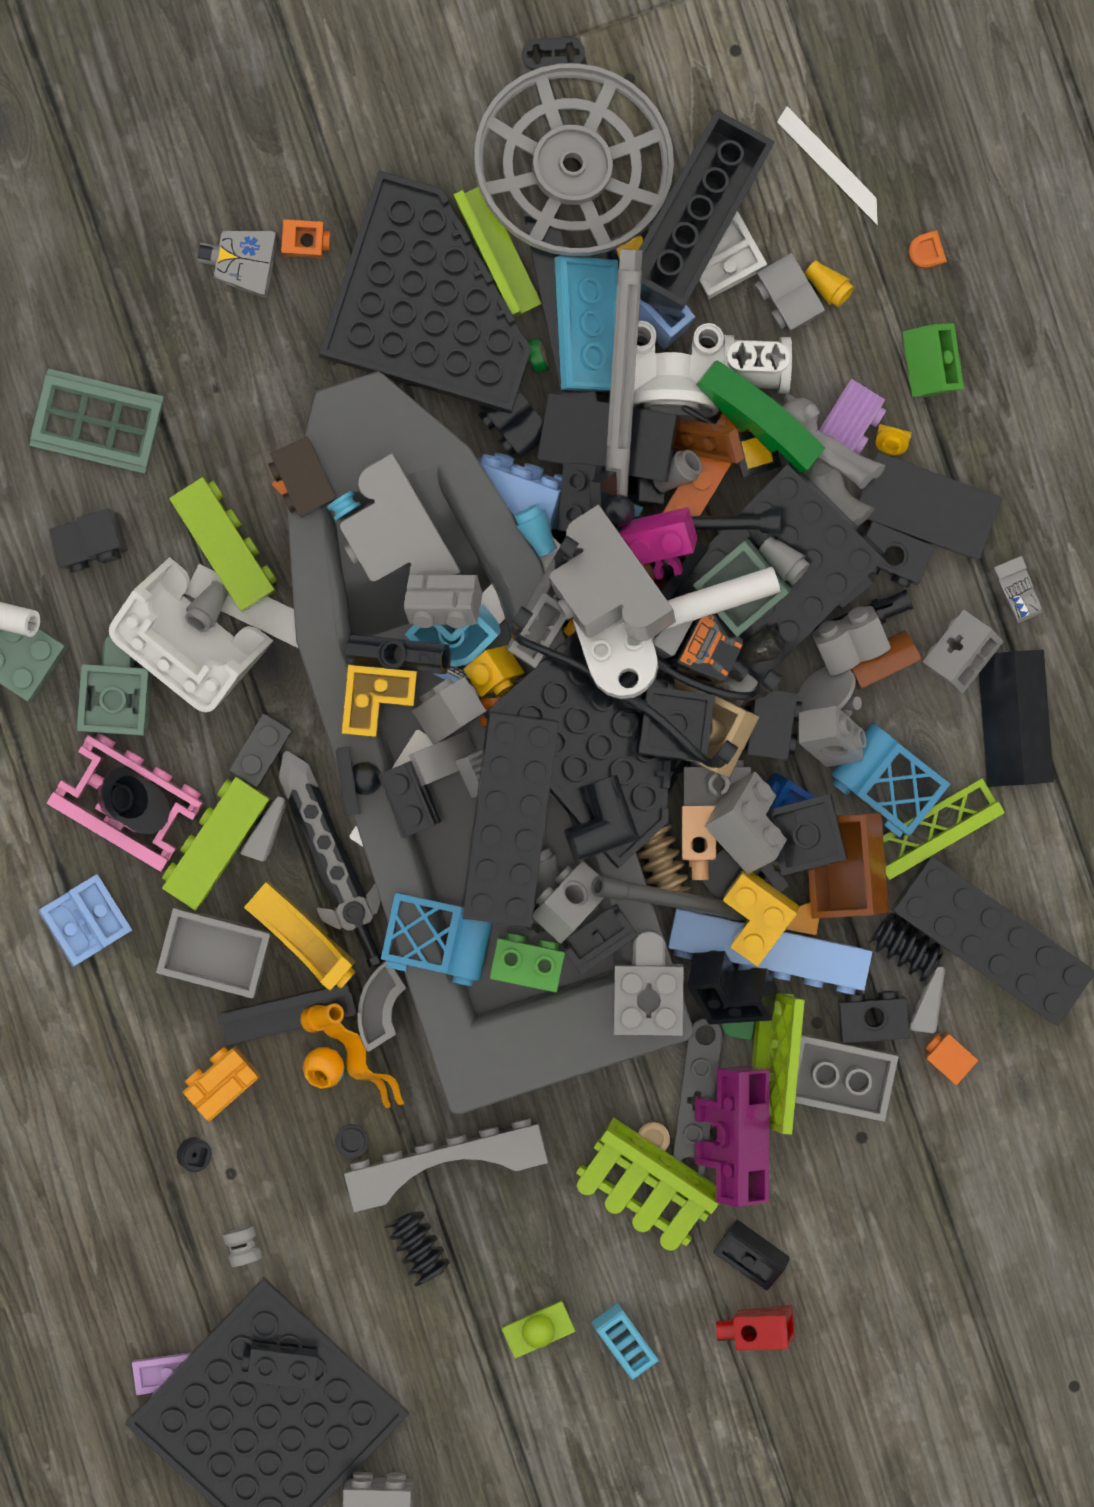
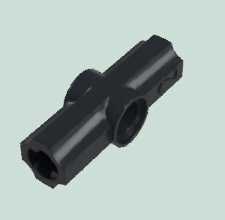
(415, 654)

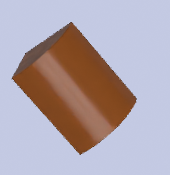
(901, 655)

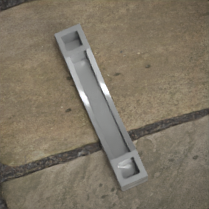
(514, 1148)

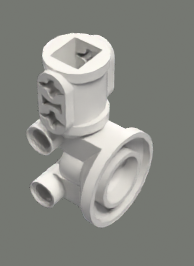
(670, 378)

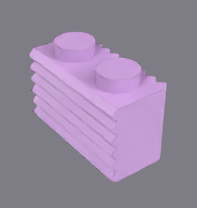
(853, 415)

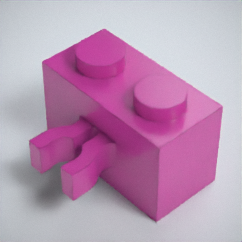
(661, 538)

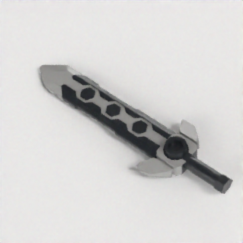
(331, 859)

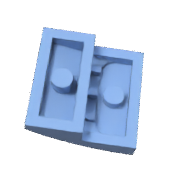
(84, 920)

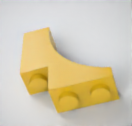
(302, 936)

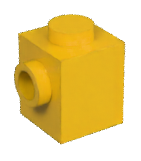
(494, 671)

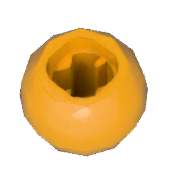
(323, 1067)

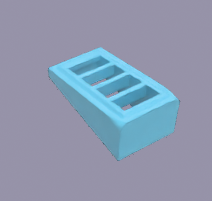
(608, 1320)

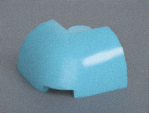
(463, 642)

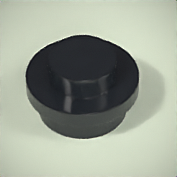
(351, 1141)

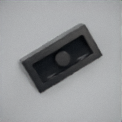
(752, 1255)

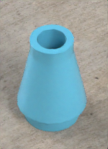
(536, 529)

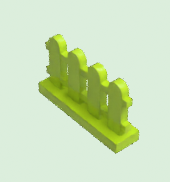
(658, 1169)

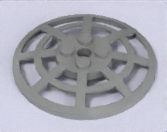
(577, 143)

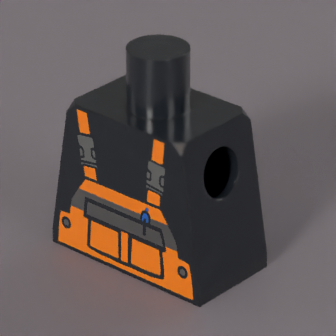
(710, 652)

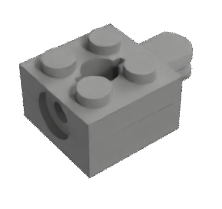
(648, 991)

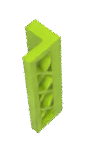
(498, 253)
(949, 835)

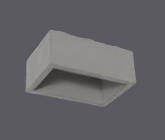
(214, 952)

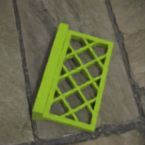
(778, 1049)

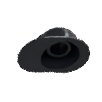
(133, 801)

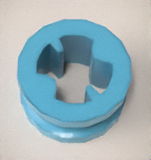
(343, 505)

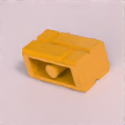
(221, 1082)

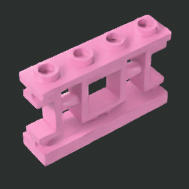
(112, 829)

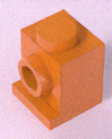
(293, 233)

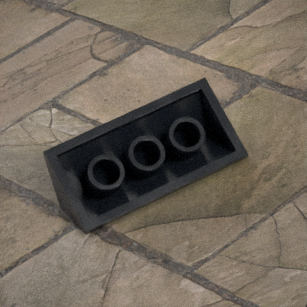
(1016, 719)

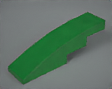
(754, 410)

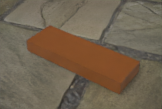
(708, 440)

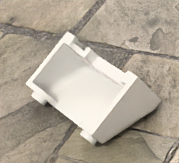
(189, 661)

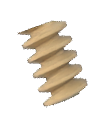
(661, 862)

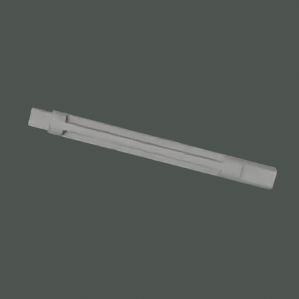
(624, 366)

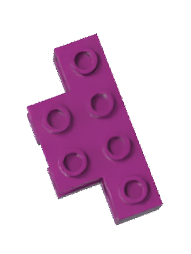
(742, 1135)

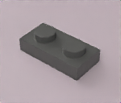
(260, 750)

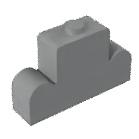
(394, 526)
(608, 583)

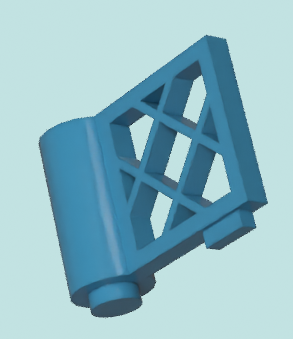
(877, 757)
(464, 947)

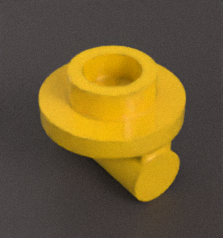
(892, 440)

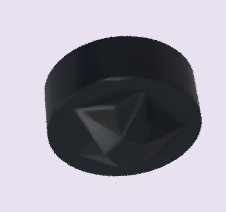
(194, 1154)

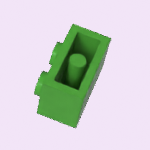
(933, 360)
(527, 963)

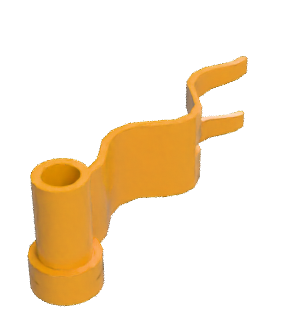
(328, 1019)

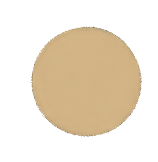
(655, 1133)

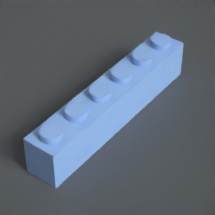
(791, 955)

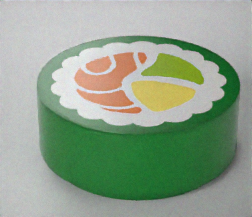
(538, 356)

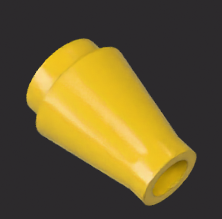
(830, 284)

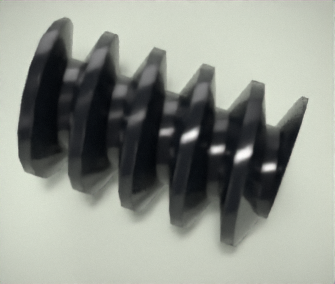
(907, 946)
(418, 1246)

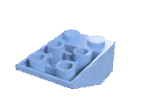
(524, 485)

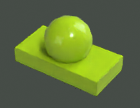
(538, 1329)

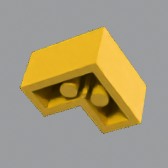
(367, 689)
(766, 913)

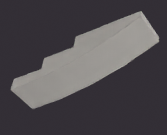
(544, 622)

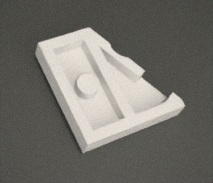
(733, 260)

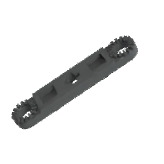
(700, 1076)

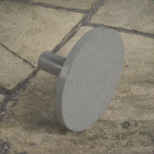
(824, 690)

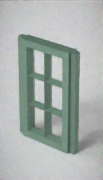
(102, 391)

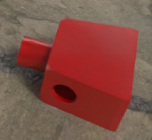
(772, 1325)

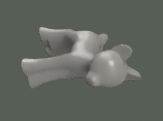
(833, 461)

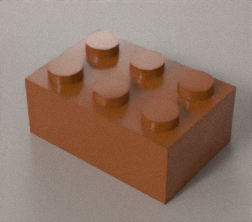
(858, 883)

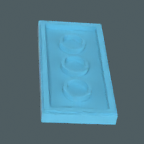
(586, 321)

